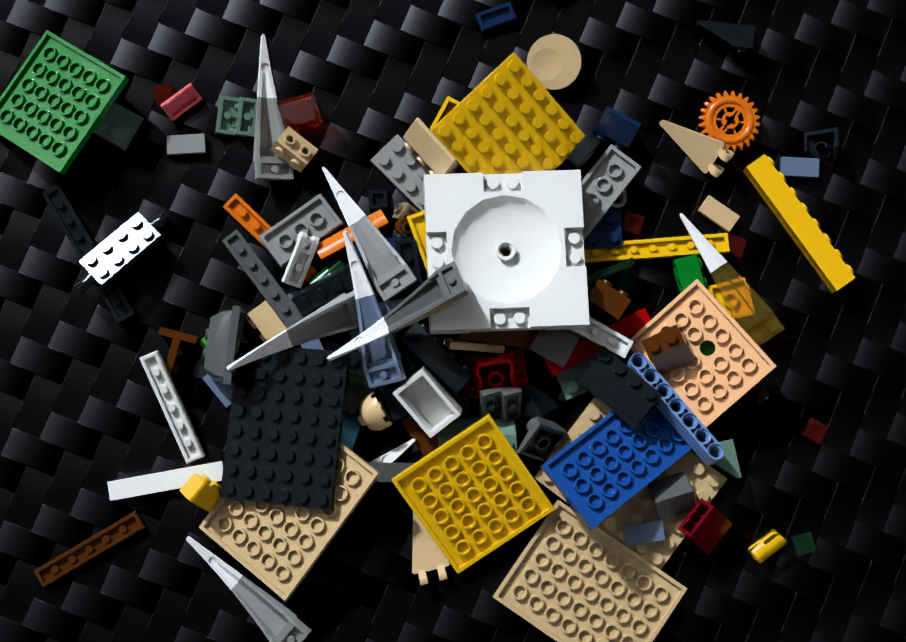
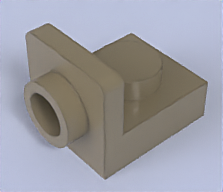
(403, 210)

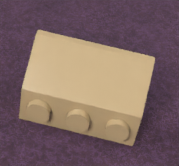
(429, 149)

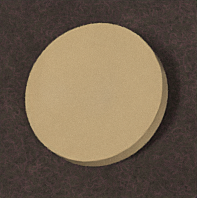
(555, 61)

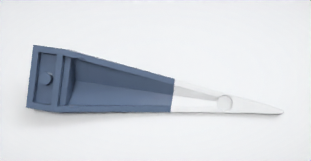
(380, 358)

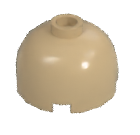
(373, 413)

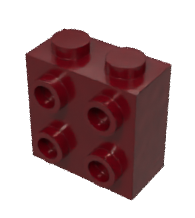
(705, 526)

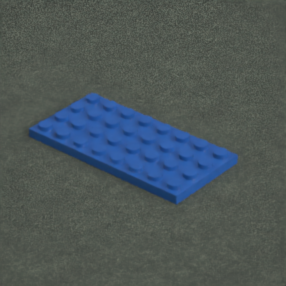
(614, 463)

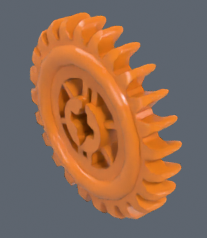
(740, 106)

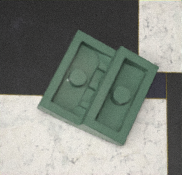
(236, 116)

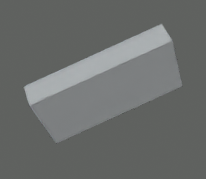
(186, 144)

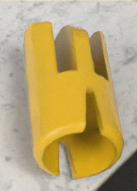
(767, 546)

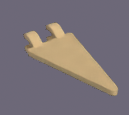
(699, 147)
(426, 553)

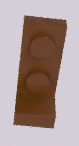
(176, 348)

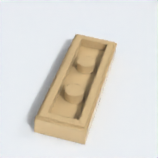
(460, 344)

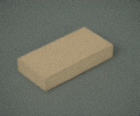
(718, 213)

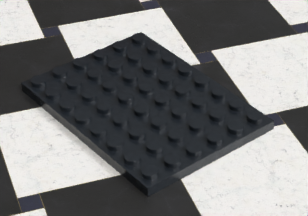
(286, 428)

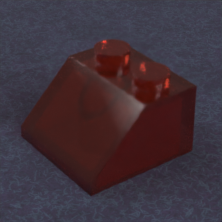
(300, 112)

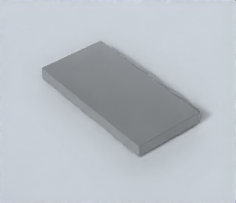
(313, 218)

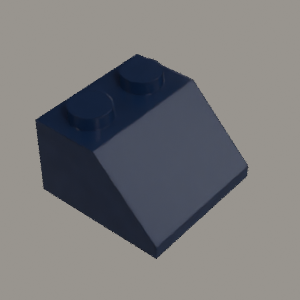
(616, 129)

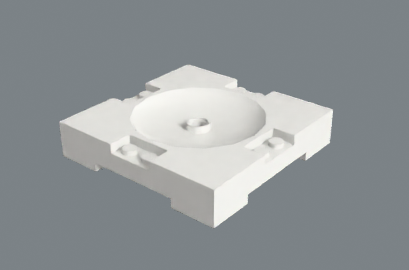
(540, 225)

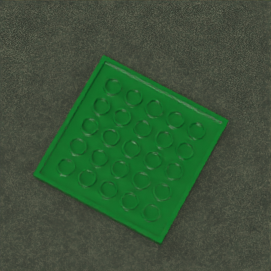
(57, 101)

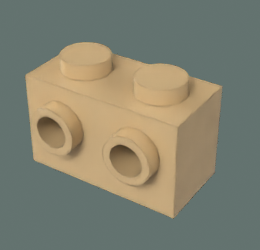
(294, 149)
(266, 321)

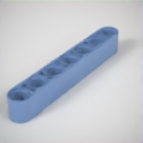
(683, 412)

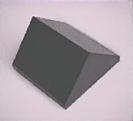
(671, 496)

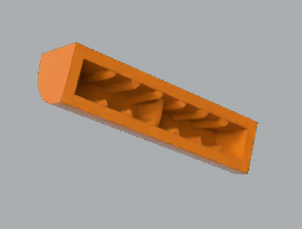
(335, 244)

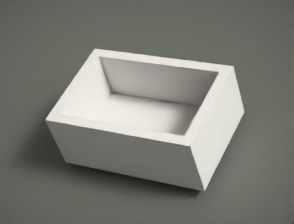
(427, 401)

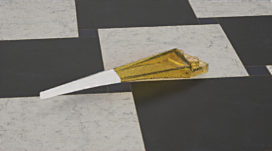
(738, 296)

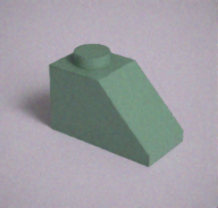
(729, 461)

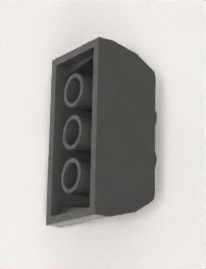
(223, 344)

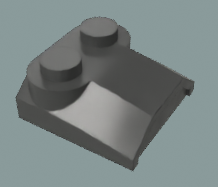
(541, 439)

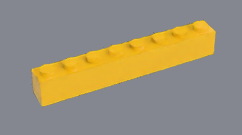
(798, 223)

